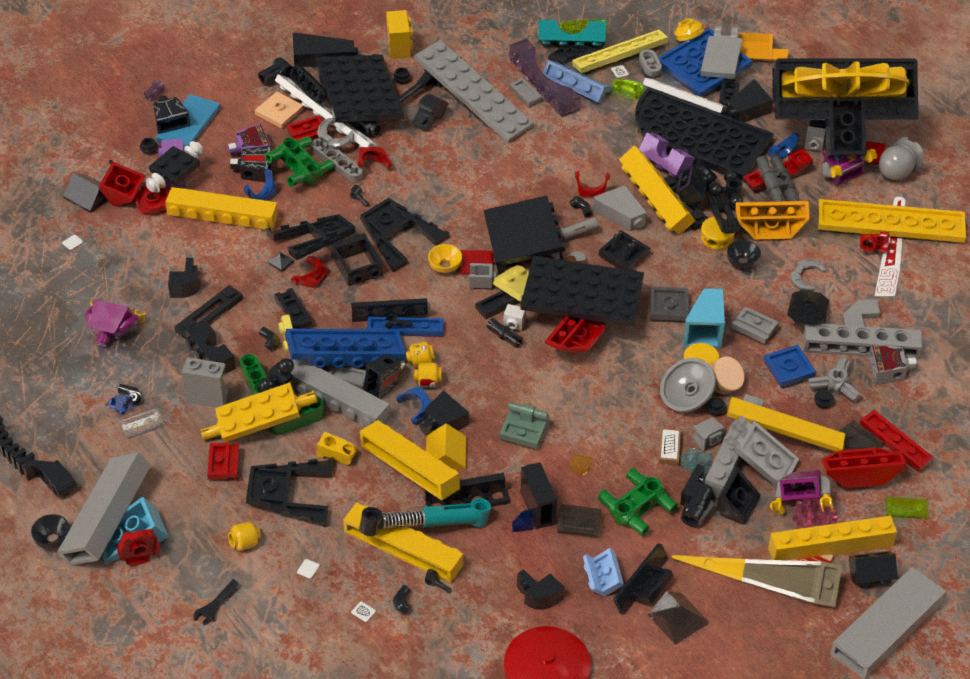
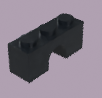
(201, 339)

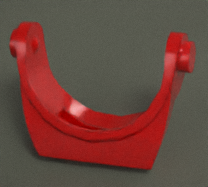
(374, 154)
(591, 191)
(313, 278)

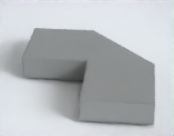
(859, 310)

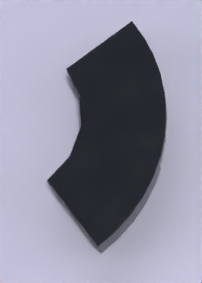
(568, 54)

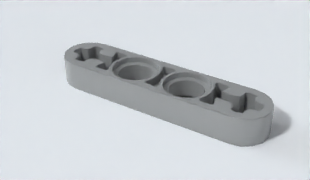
(350, 171)

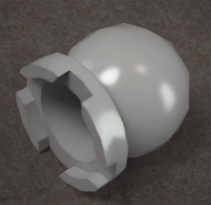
(901, 159)

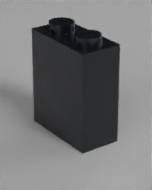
(538, 495)

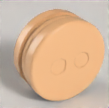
(728, 375)

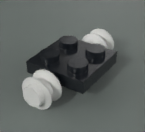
(174, 166)

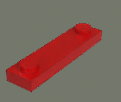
(896, 440)

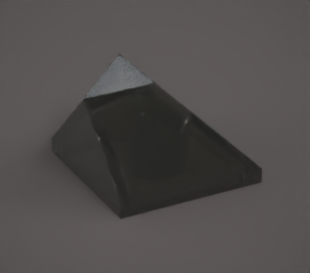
(677, 616)

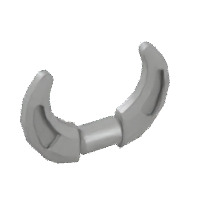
(336, 142)
(796, 275)

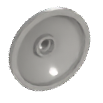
(682, 379)

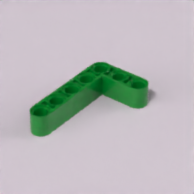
(252, 374)

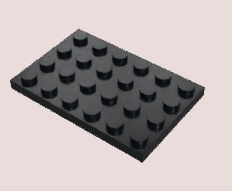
(359, 88)
(582, 291)

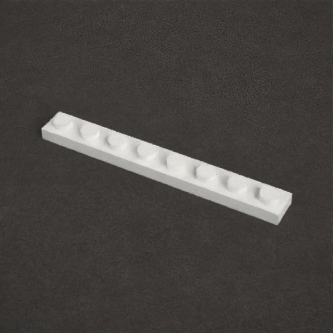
(322, 110)

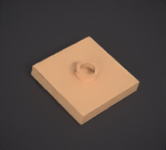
(279, 110)

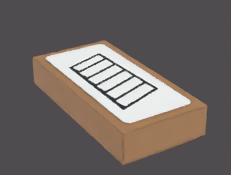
(669, 446)

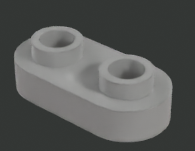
(650, 63)

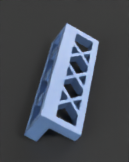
(578, 82)

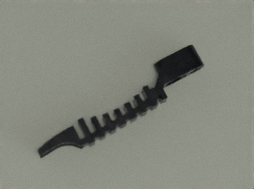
(51, 473)

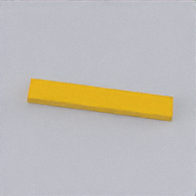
(786, 424)

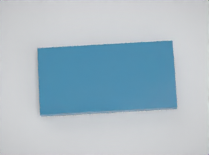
(200, 113)

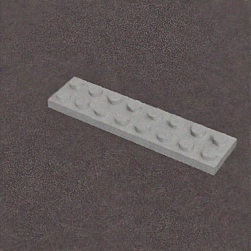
(474, 91)

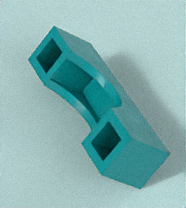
(593, 33)

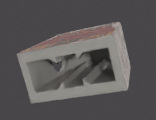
(889, 363)

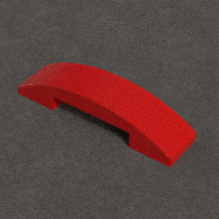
(796, 164)

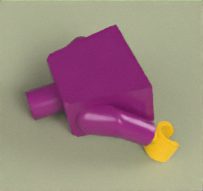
(111, 320)

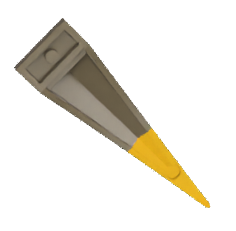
(802, 580)

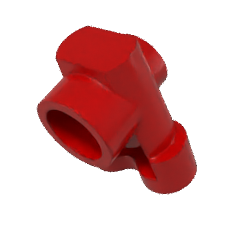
(879, 242)

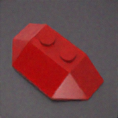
(575, 335)
(863, 466)

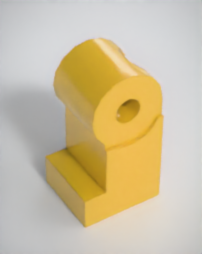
(335, 447)

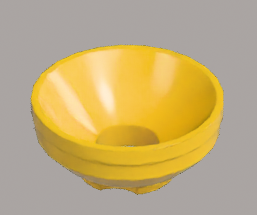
(688, 29)
(445, 254)

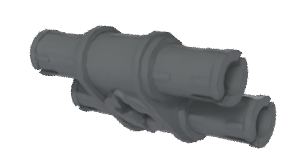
(777, 179)

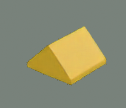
(448, 446)

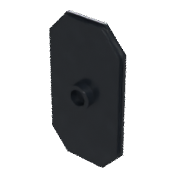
(808, 307)

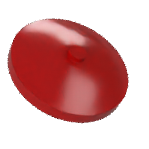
(547, 654)

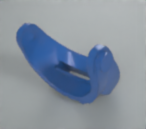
(788, 146)
(268, 190)
(417, 394)

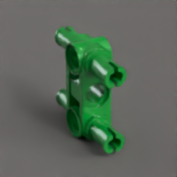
(299, 161)
(637, 501)

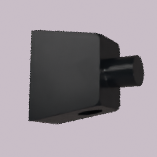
(444, 411)

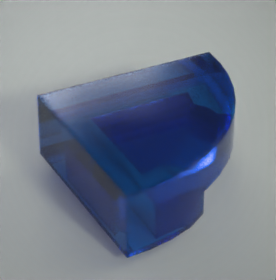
(120, 403)
(522, 522)

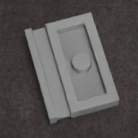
(754, 325)

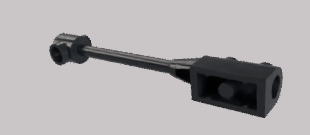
(375, 127)

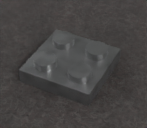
(669, 303)

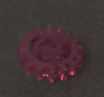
(813, 513)

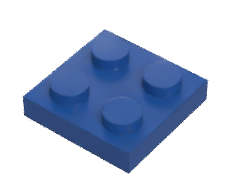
(789, 366)

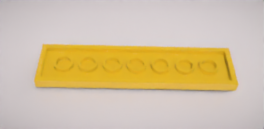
(896, 220)

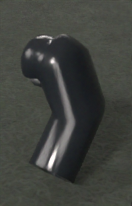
(584, 205)
(132, 391)
(399, 599)

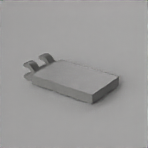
(722, 54)
(761, 450)

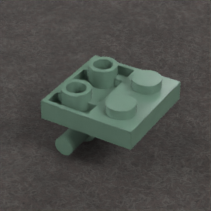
(524, 425)

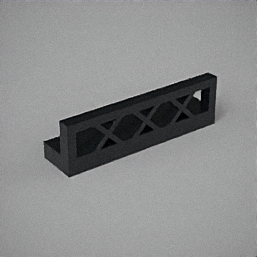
(401, 308)
(479, 486)

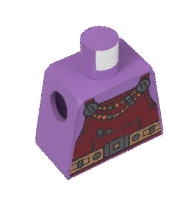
(249, 138)

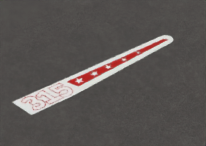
(890, 263)

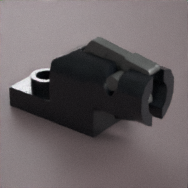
(696, 498)

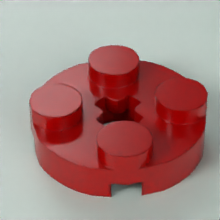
(148, 206)
(145, 540)

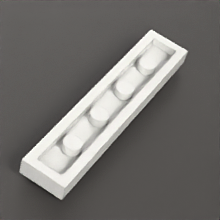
(685, 95)

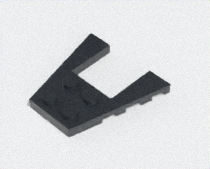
(390, 218)
(326, 230)
(270, 489)

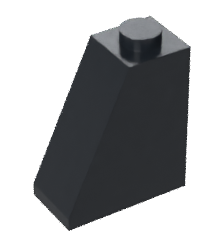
(749, 103)

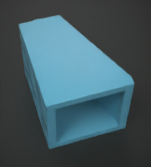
(706, 320)

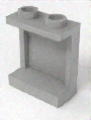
(204, 383)

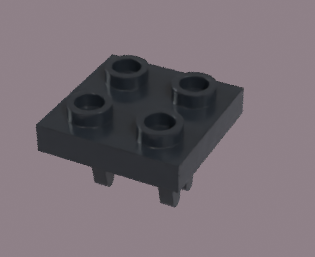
(624, 251)

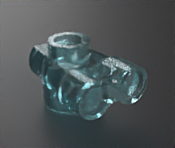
(693, 456)

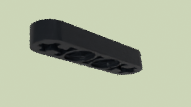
(308, 84)

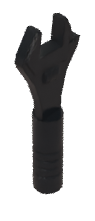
(209, 610)

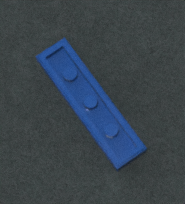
(421, 326)

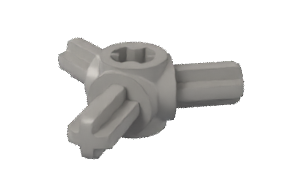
(836, 381)

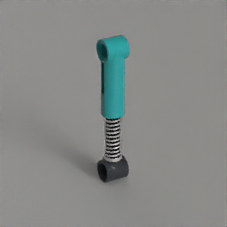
(471, 513)

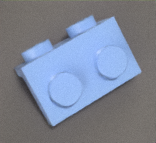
(603, 572)

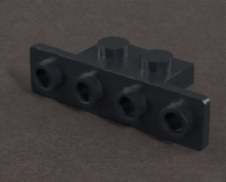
(646, 581)

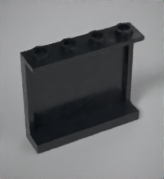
(523, 231)

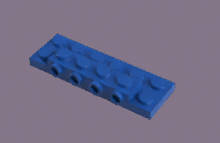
(343, 346)

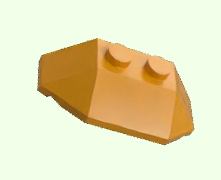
(772, 219)

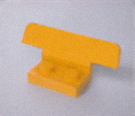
(759, 47)

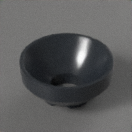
(743, 249)
(47, 526)

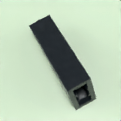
(309, 47)

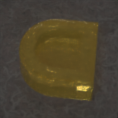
(580, 464)

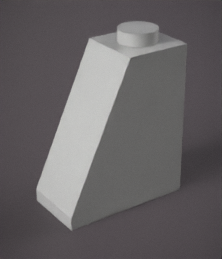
(620, 208)

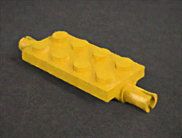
(257, 412)

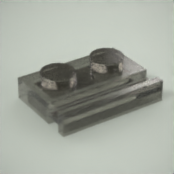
(858, 437)
(579, 520)

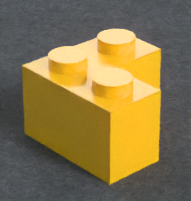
(399, 34)

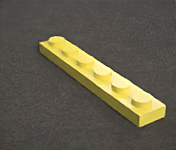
(619, 51)

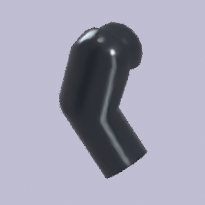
(271, 337)

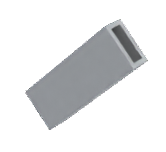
(104, 509)
(888, 622)

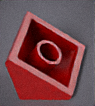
(121, 184)

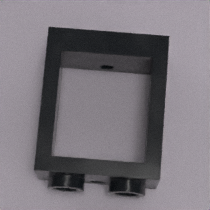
(358, 244)

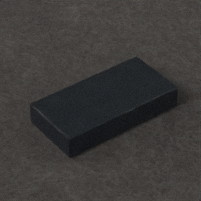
(495, 304)

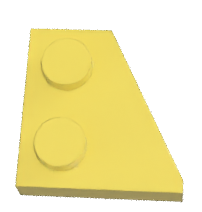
(513, 281)
(283, 325)

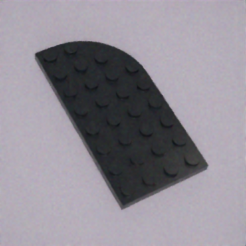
(711, 136)

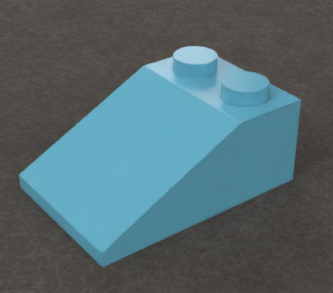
(138, 517)

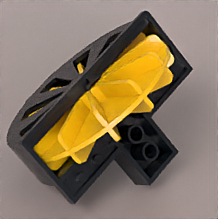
(845, 95)

